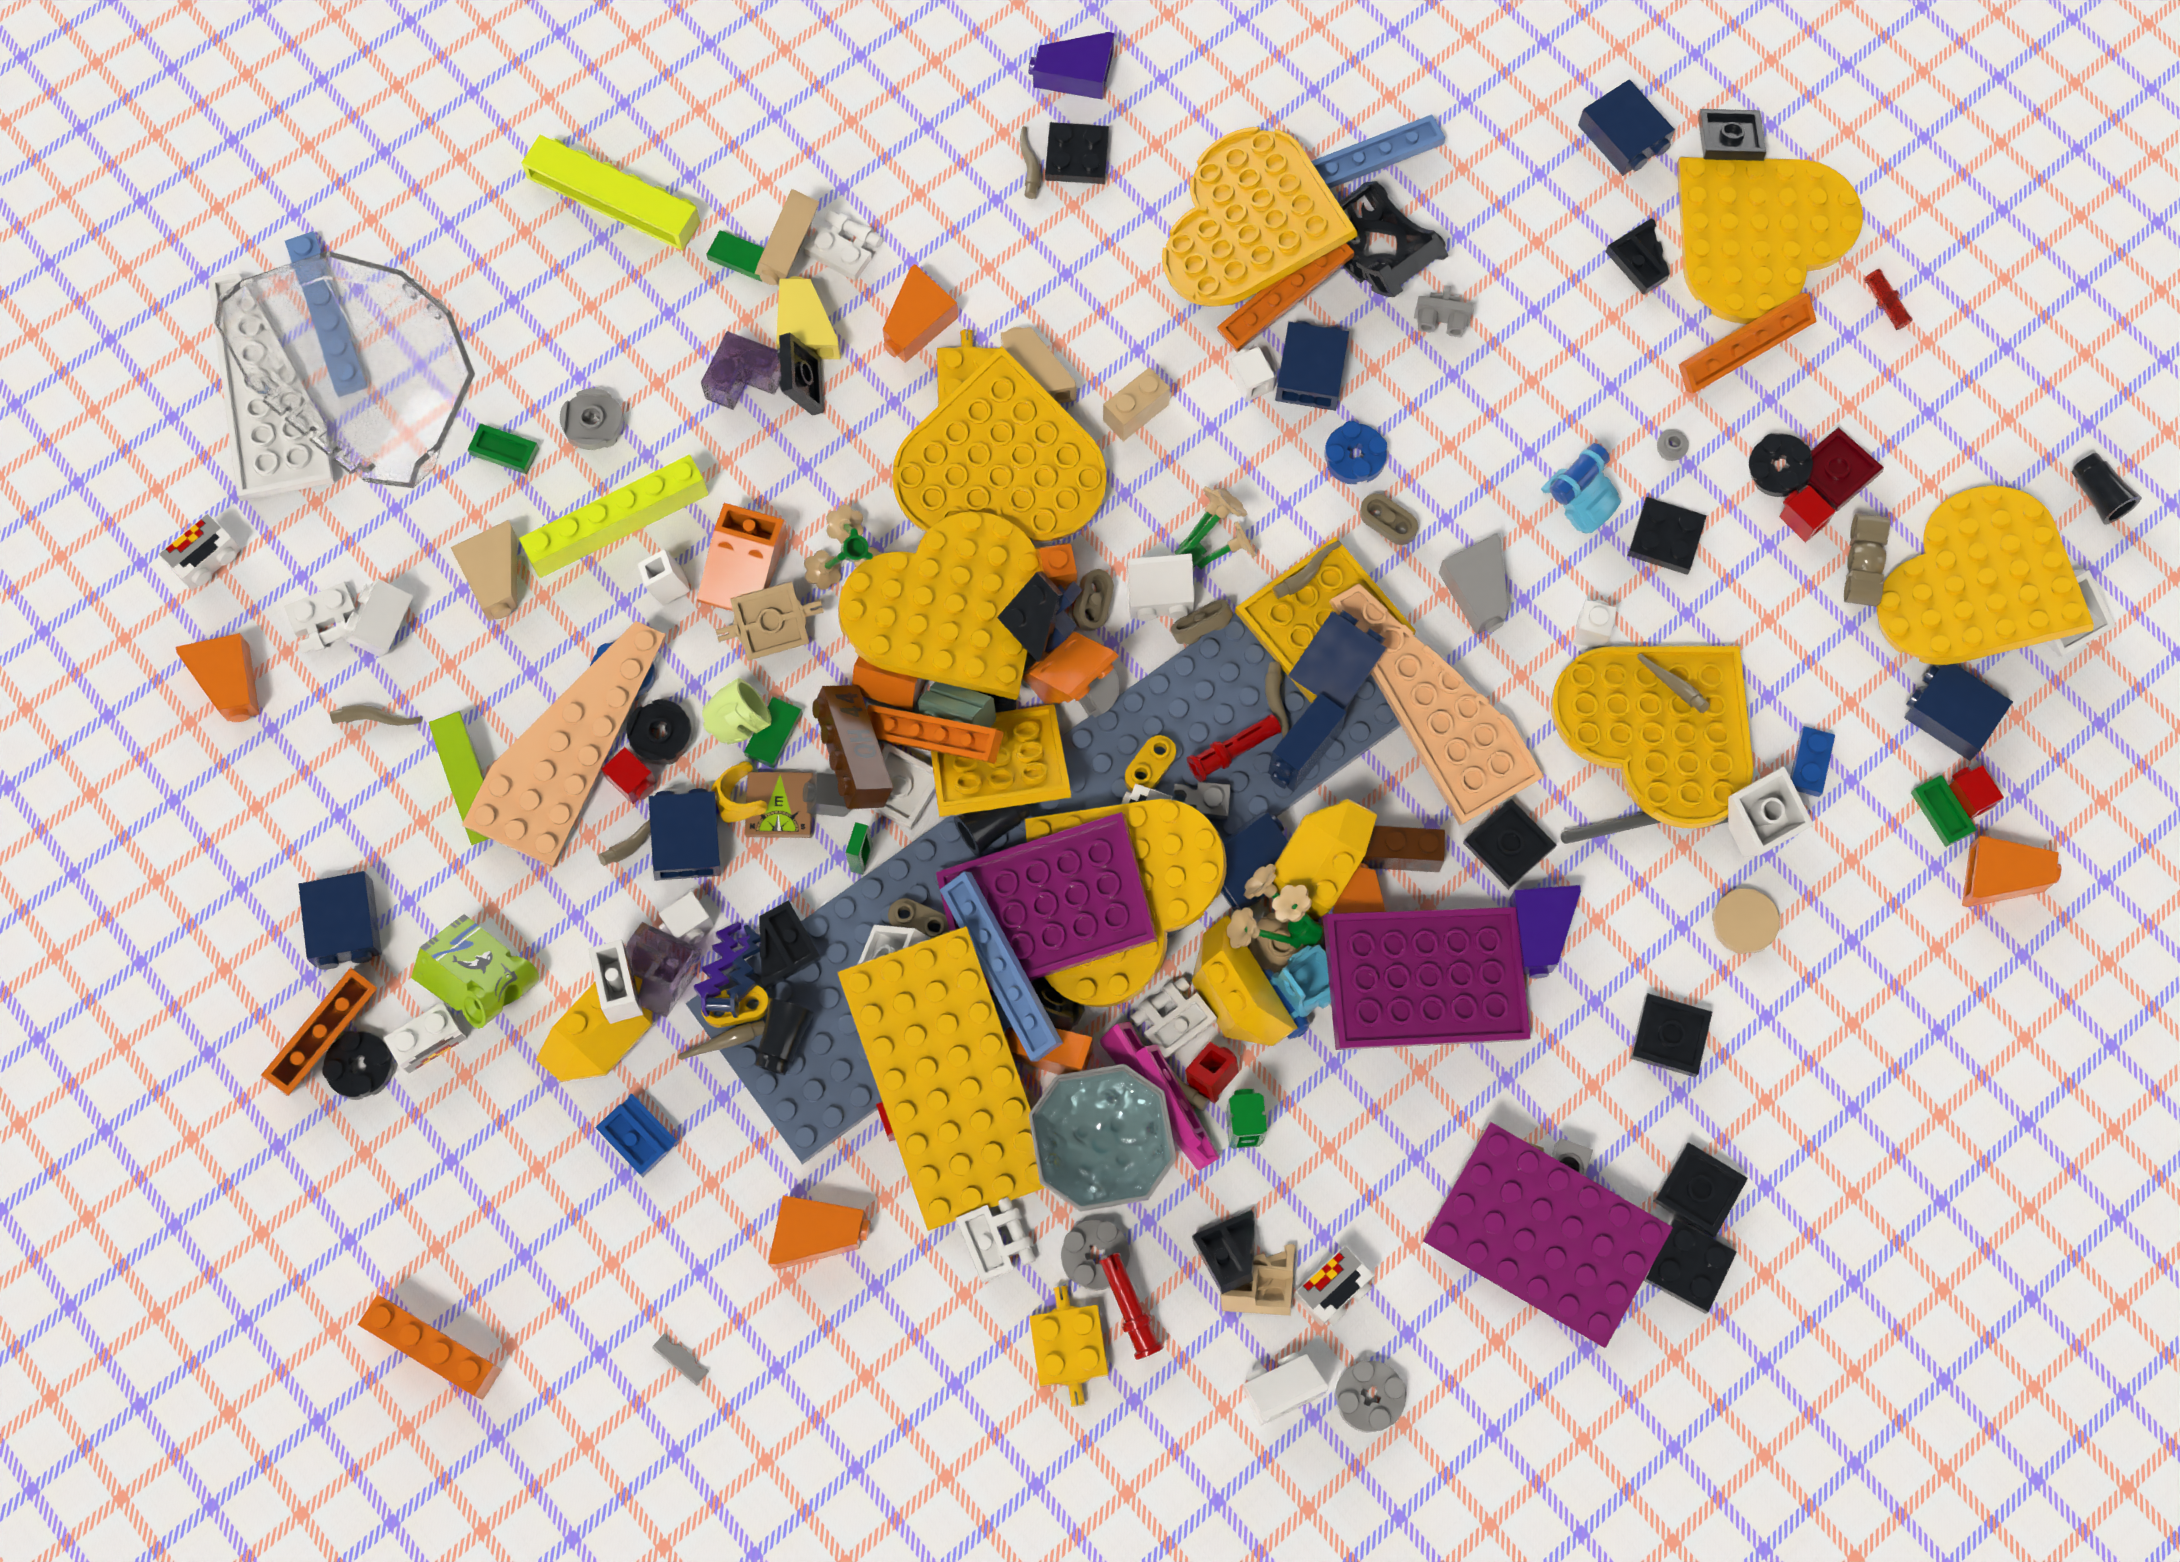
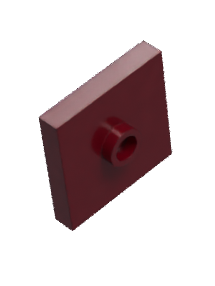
(1841, 469)

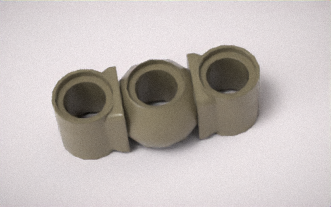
(1866, 559)

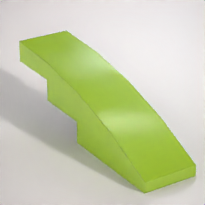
(459, 764)

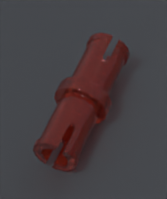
(1888, 299)

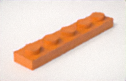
(1279, 298)
(1747, 343)
(935, 734)

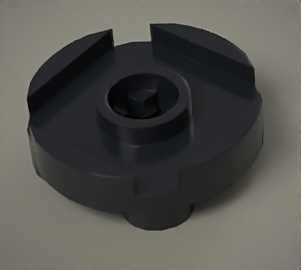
(1772, 449)
(651, 716)
(1061, 1010)
(351, 1047)

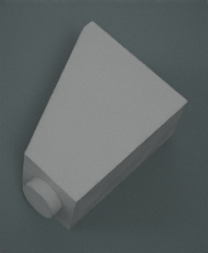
(1478, 584)

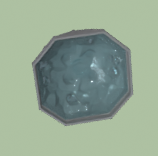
(1102, 1137)

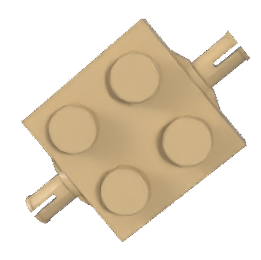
(769, 620)

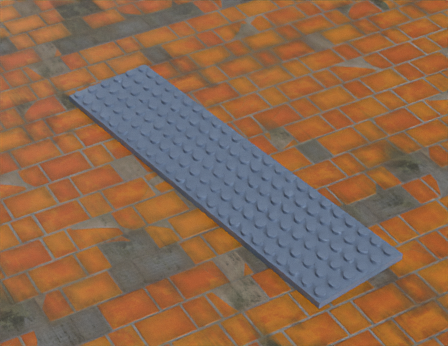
(1192, 699)

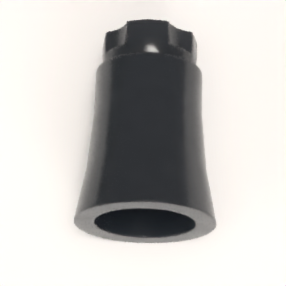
(2105, 488)
(985, 827)
(782, 1035)

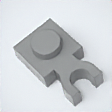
(1208, 799)

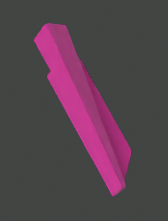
(1187, 1131)

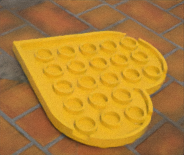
(1253, 219)
(1759, 229)
(1001, 452)
(1986, 581)
(940, 606)
(1669, 754)
(1181, 875)

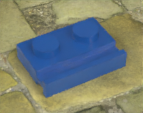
(637, 1135)

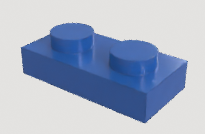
(1812, 761)

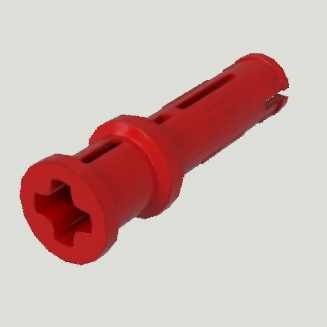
(1221, 754)
(1136, 1321)

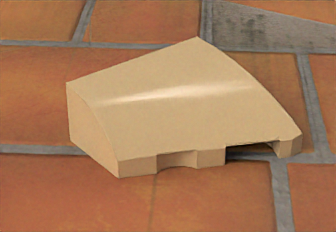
(1270, 1288)

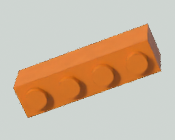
(318, 1032)
(429, 1347)

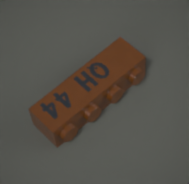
(852, 747)
(1406, 849)

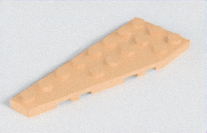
(1455, 731)
(550, 769)

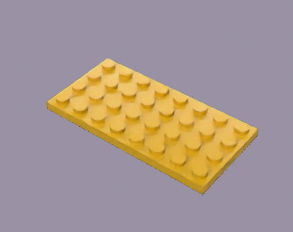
(944, 1075)

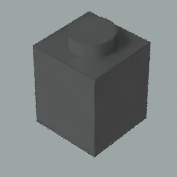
(823, 796)

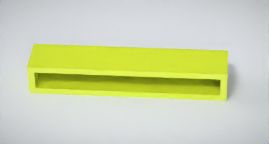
(611, 191)
(614, 516)

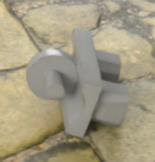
(1443, 309)

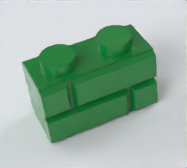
(1246, 1119)

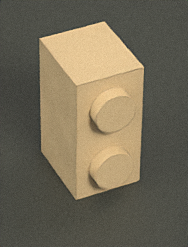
(1136, 404)

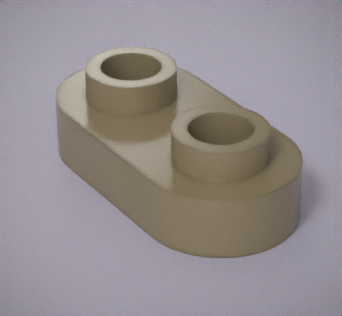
(1391, 517)
(1093, 602)
(1202, 621)
(920, 917)

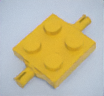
(958, 363)
(1069, 1346)

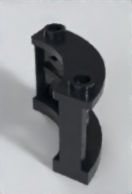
(1415, 244)

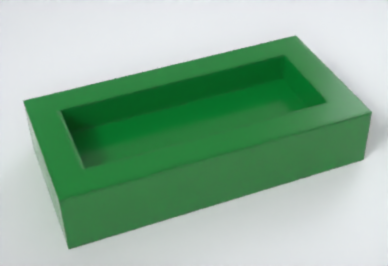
(735, 254)
(503, 448)
(770, 742)
(1943, 811)
(859, 848)

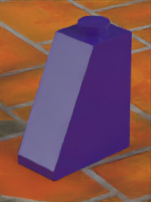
(1074, 65)
(1543, 925)

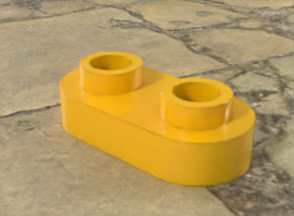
(1151, 763)
(745, 1013)

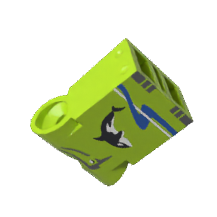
(472, 971)

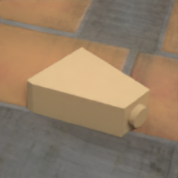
(786, 237)
(1039, 362)
(491, 569)

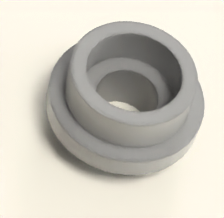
(1672, 453)

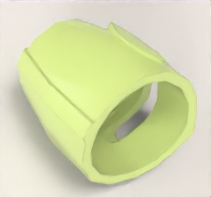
(735, 713)

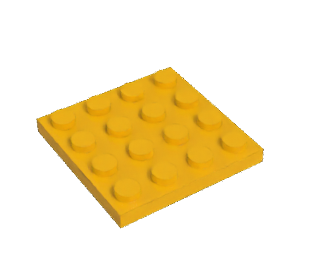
(1291, 622)
(1025, 772)

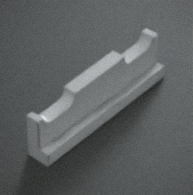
(680, 1359)

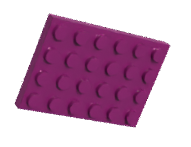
(1064, 896)
(1425, 978)
(1547, 1234)

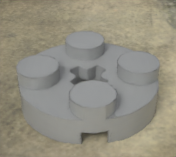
(594, 436)
(1078, 1243)
(1351, 1402)

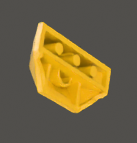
(1325, 853)
(1238, 990)
(586, 1043)

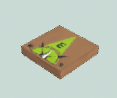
(786, 809)

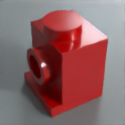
(1209, 1061)

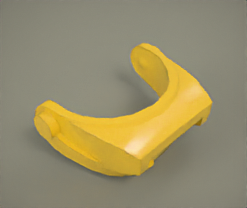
(723, 787)

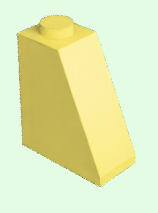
(805, 317)

